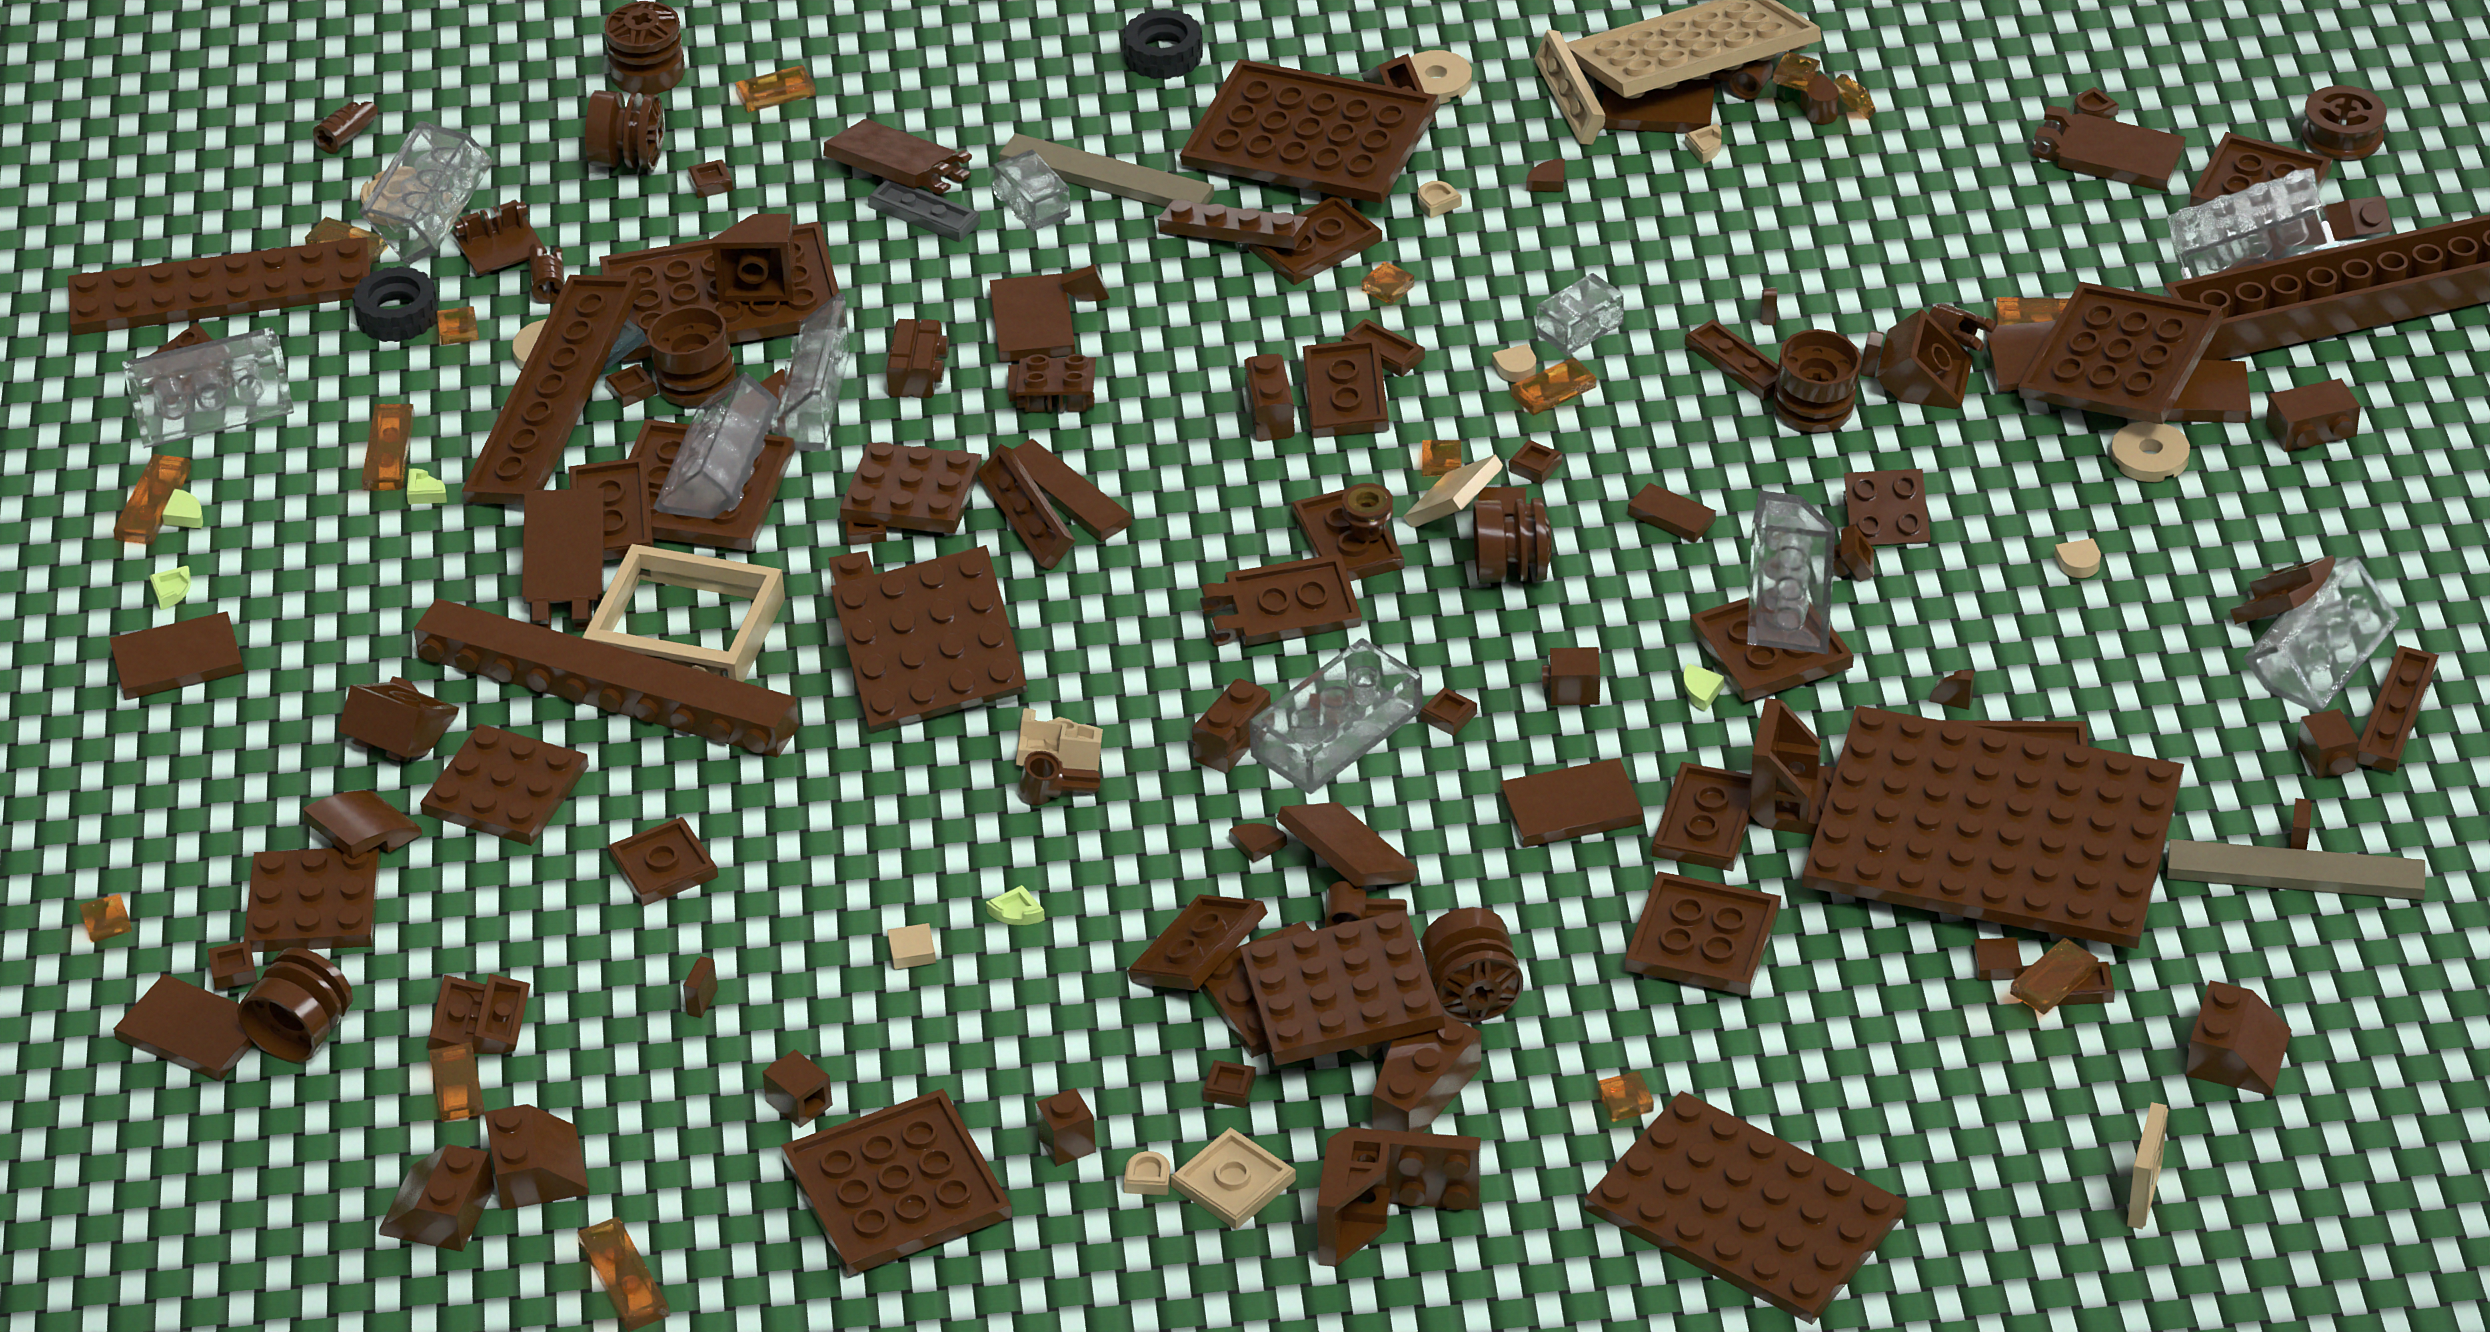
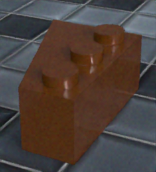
(1424, 1076)

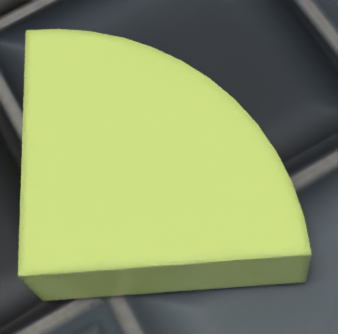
(424, 488)
(183, 510)
(171, 586)
(1702, 685)
(1016, 908)

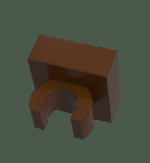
(1853, 554)

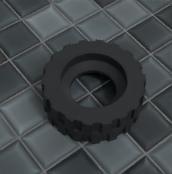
(1166, 61)
(392, 285)

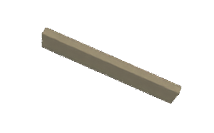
(1111, 174)
(2296, 869)

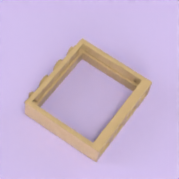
(699, 573)

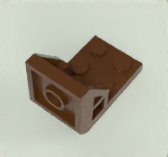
(1786, 792)
(1389, 1170)

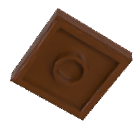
(662, 861)

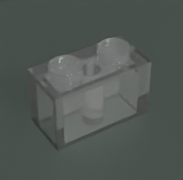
(1031, 190)
(1580, 314)

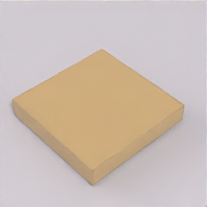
(1453, 491)
(2147, 1165)
(1233, 1178)

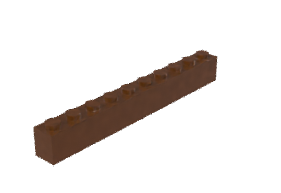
(607, 677)

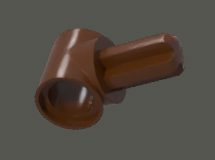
(1748, 79)
(1046, 778)
(1350, 904)

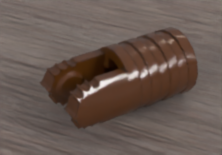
(344, 125)
(546, 273)
(1962, 324)

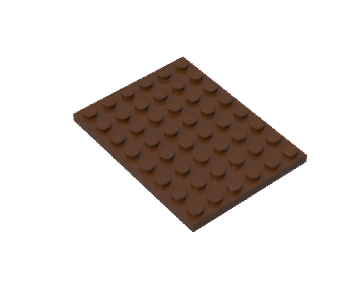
(1995, 826)

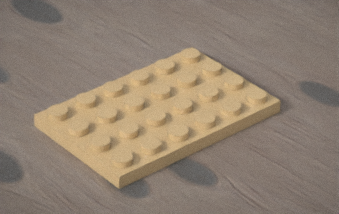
(1691, 44)

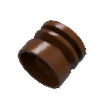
(644, 47)
(621, 129)
(691, 354)
(1816, 380)
(1510, 540)
(1472, 964)
(295, 1005)

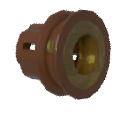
(1374, 515)

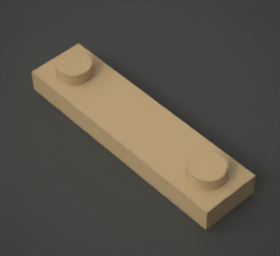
(1570, 87)

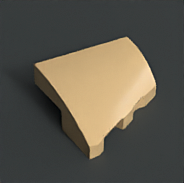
(1070, 742)

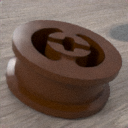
(2363, 129)

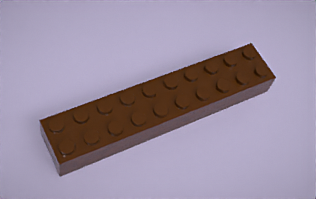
(2344, 287)

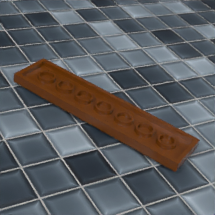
(216, 286)
(552, 388)

